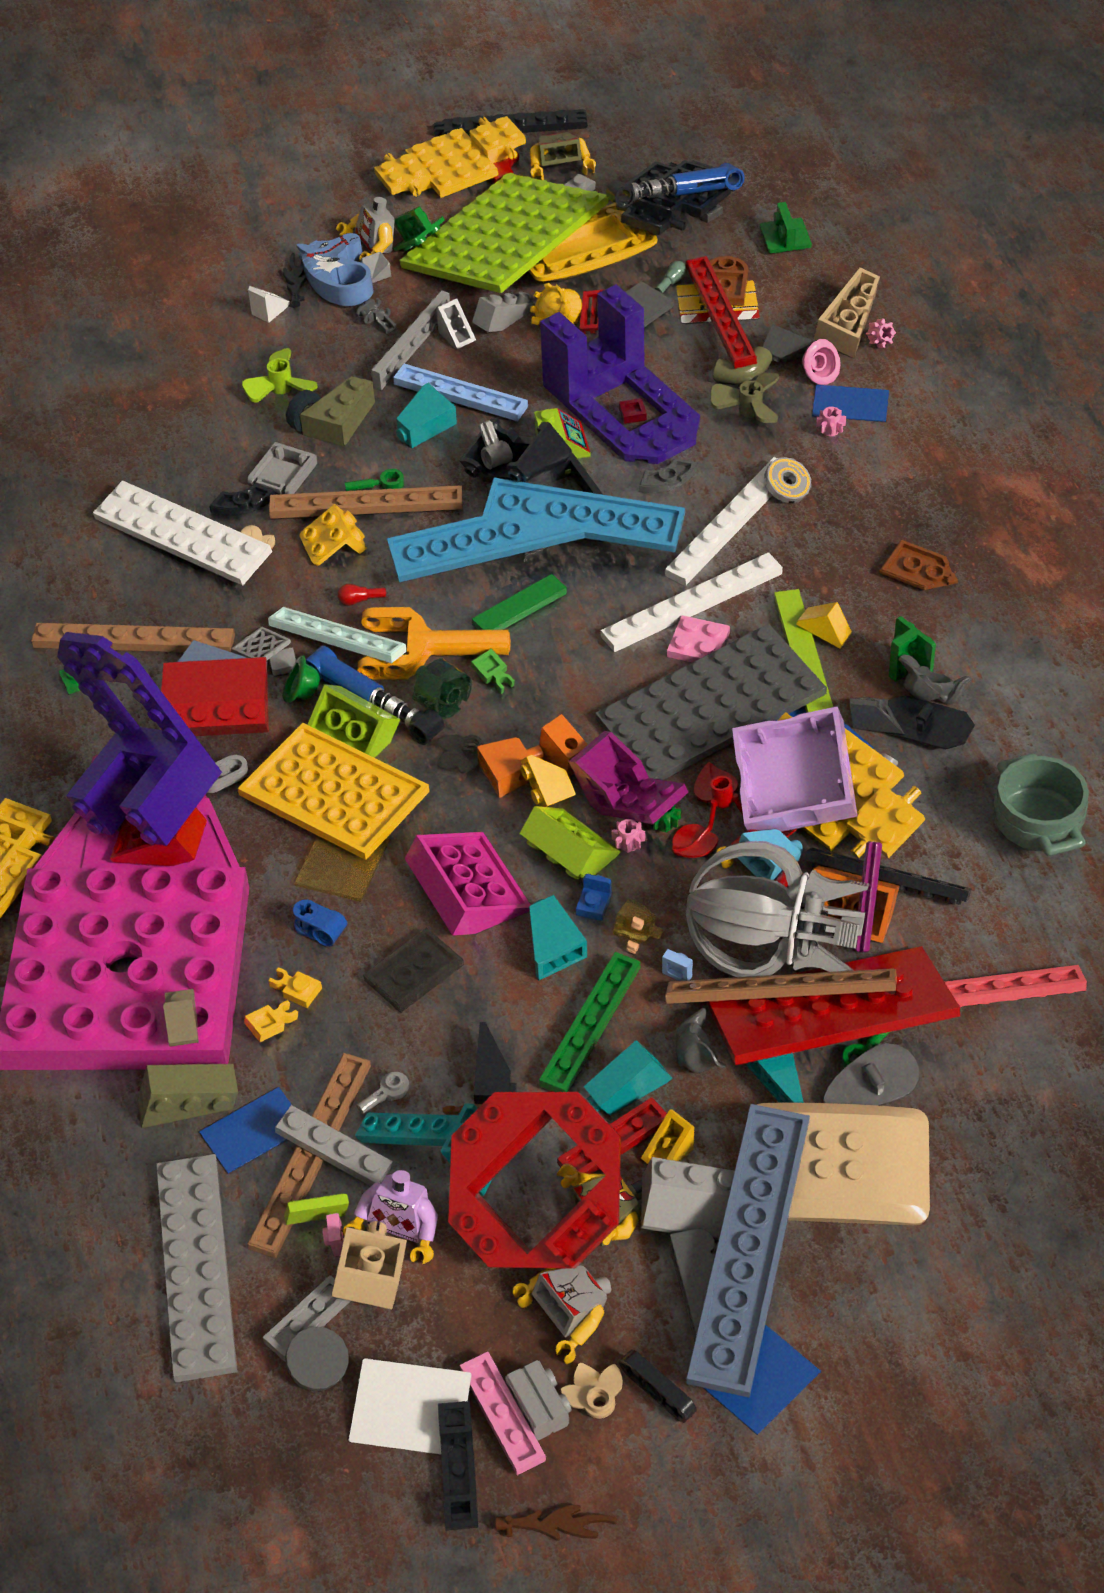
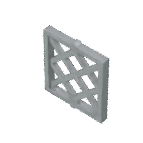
(282, 641)

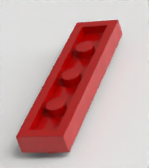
(632, 1128)

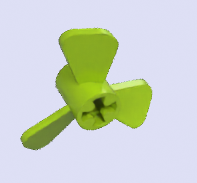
(278, 379)

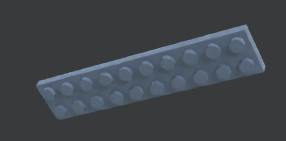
(748, 1251)

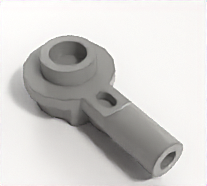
(393, 1087)

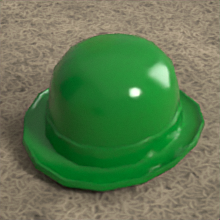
(301, 682)

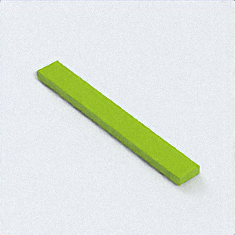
(790, 609)

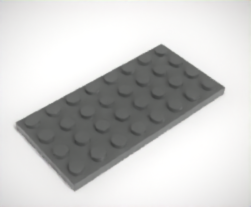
(698, 705)

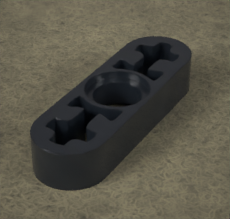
(657, 1386)

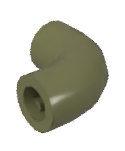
(726, 373)

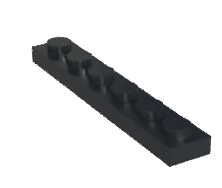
(925, 885)

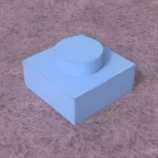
(677, 965)

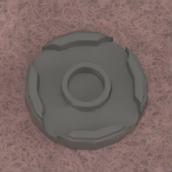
(316, 1358)

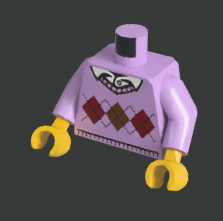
(402, 1208)

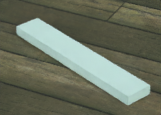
(337, 634)

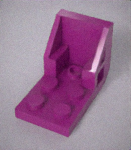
(619, 783)

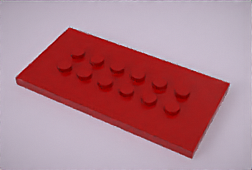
(794, 1024)

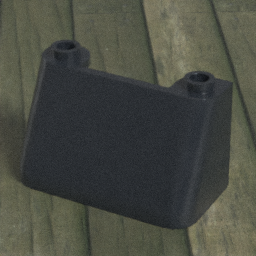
(530, 454)

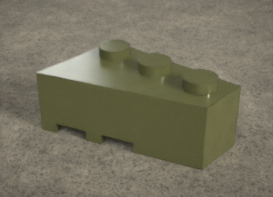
(185, 1092)

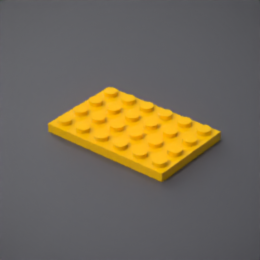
(334, 790)

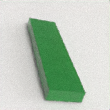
(520, 604)

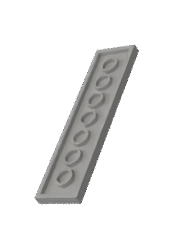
(196, 1269)

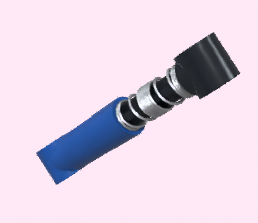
(677, 184)
(421, 725)

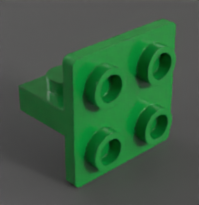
(414, 227)
(784, 232)
(911, 642)

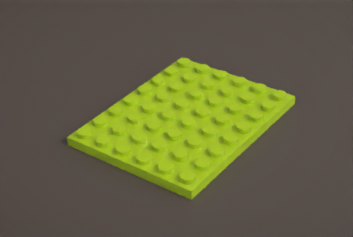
(504, 232)

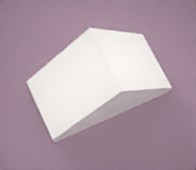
(266, 304)

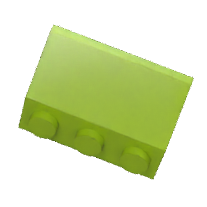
(353, 720)
(567, 841)

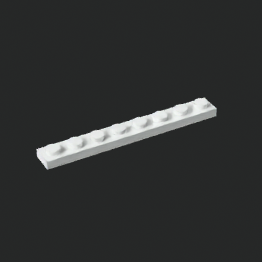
(720, 530)
(691, 602)

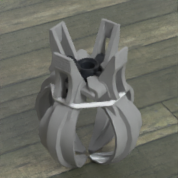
(763, 910)

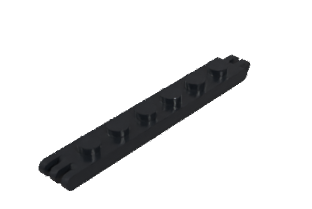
(525, 122)

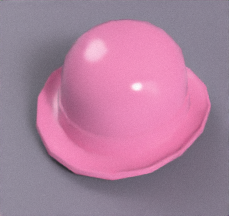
(821, 362)

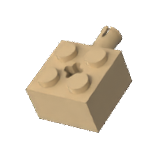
(369, 1266)

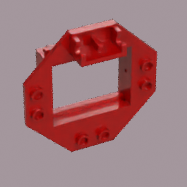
(492, 1139)

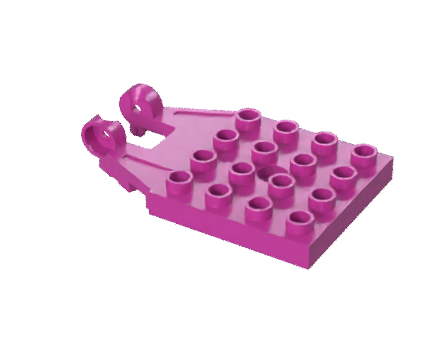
(88, 912)

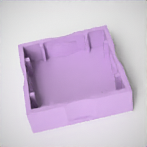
(795, 771)

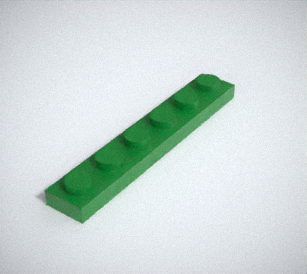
(589, 1023)

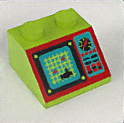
(567, 427)

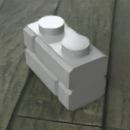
(538, 1399)

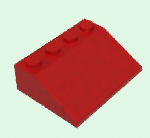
(219, 695)

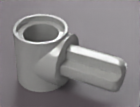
(496, 452)

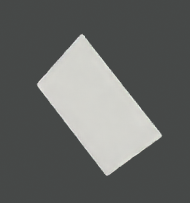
(400, 1404)

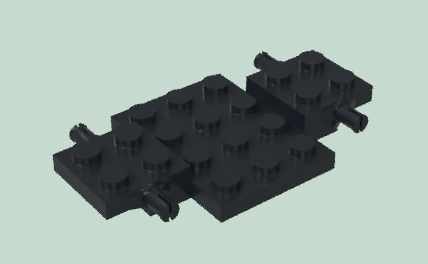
(664, 212)

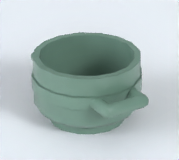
(1041, 804)

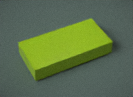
(315, 1208)

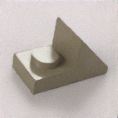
(181, 1017)

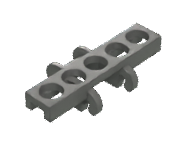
(376, 315)

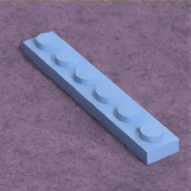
(462, 392)

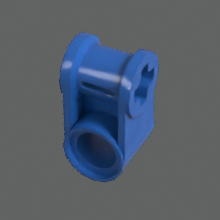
(321, 925)

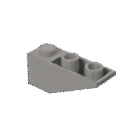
(501, 311)

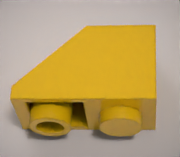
(547, 780)

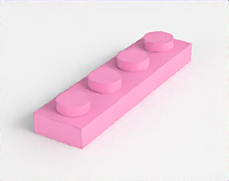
(503, 1414)

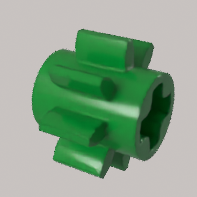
(668, 820)

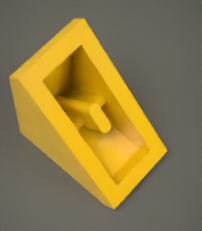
(827, 623)
(672, 1140)

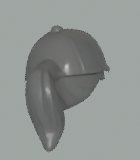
(930, 686)
(694, 1046)

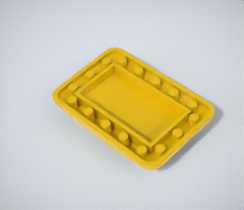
(593, 246)

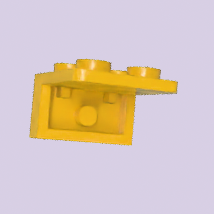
(330, 533)

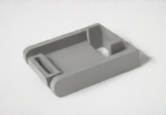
(280, 474)

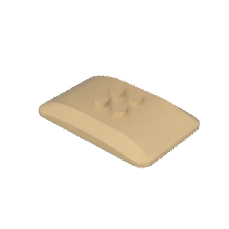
(862, 1164)

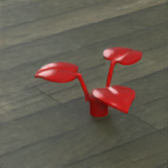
(715, 787)

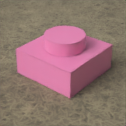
(333, 1234)

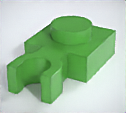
(491, 667)

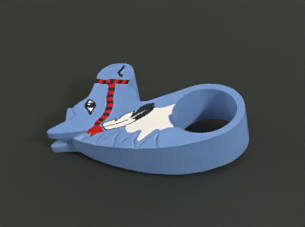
(332, 265)

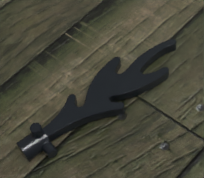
(296, 280)

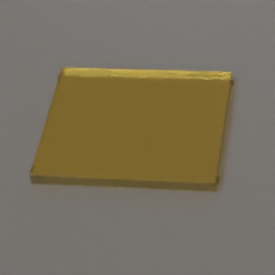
(338, 871)

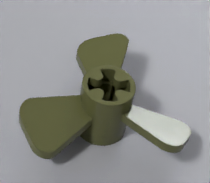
(748, 397)

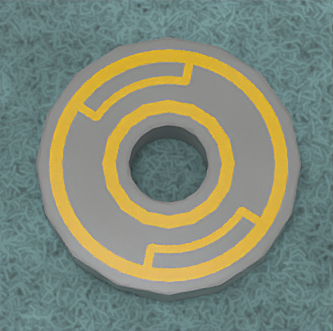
(795, 472)

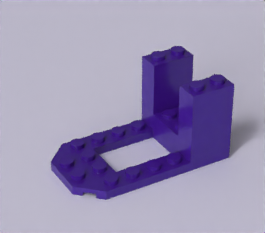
(584, 370)
(141, 771)

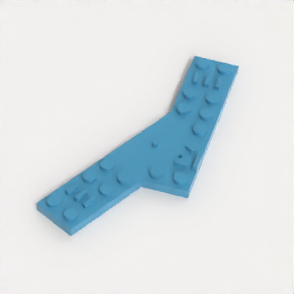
(533, 517)

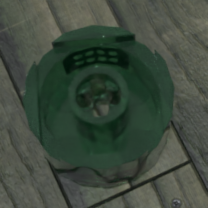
(441, 687)

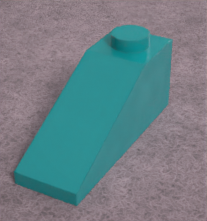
(779, 1077)

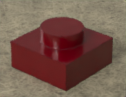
(632, 411)

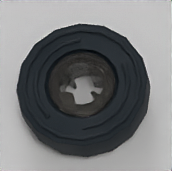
(297, 405)

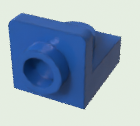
(594, 897)

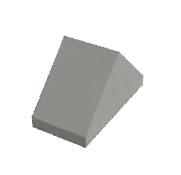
(454, 325)

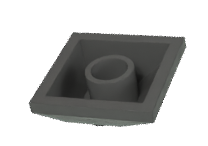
(785, 344)

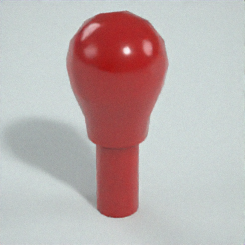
(352, 594)

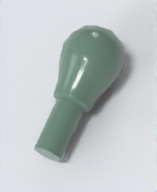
(675, 272)

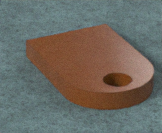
(732, 278)

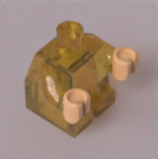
(636, 924)

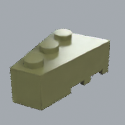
(339, 412)

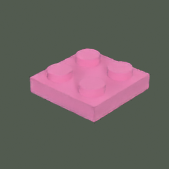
(696, 639)

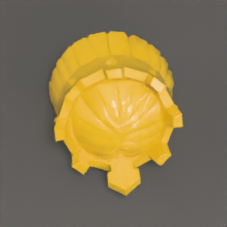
(555, 300)

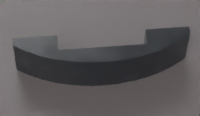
(458, 1466)

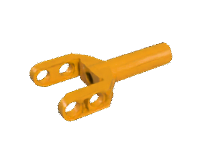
(424, 642)

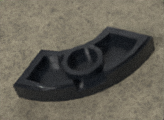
(242, 501)

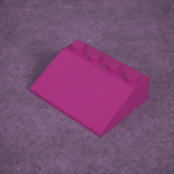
(466, 881)

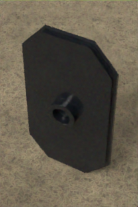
(931, 722)

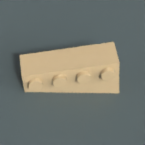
(848, 313)

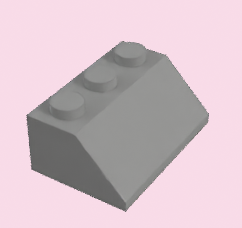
(684, 1196)

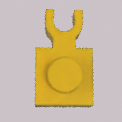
(298, 989)
(269, 1022)

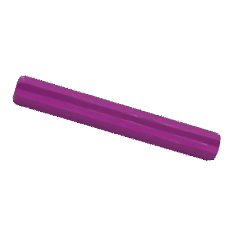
(868, 897)

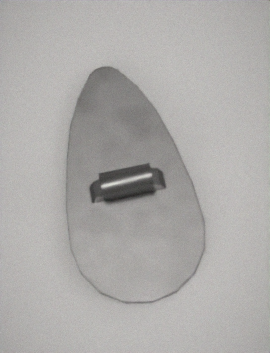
(875, 1077)

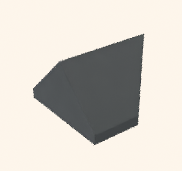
(873, 715)

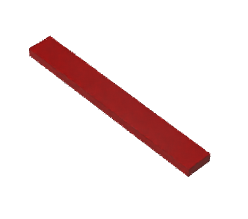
(721, 312)

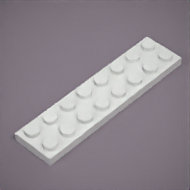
(182, 532)

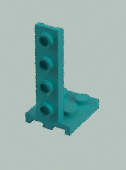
(414, 1130)

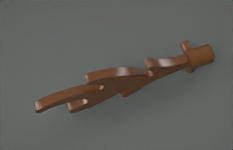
(559, 1519)

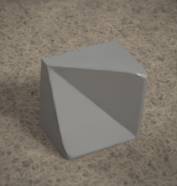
(378, 266)

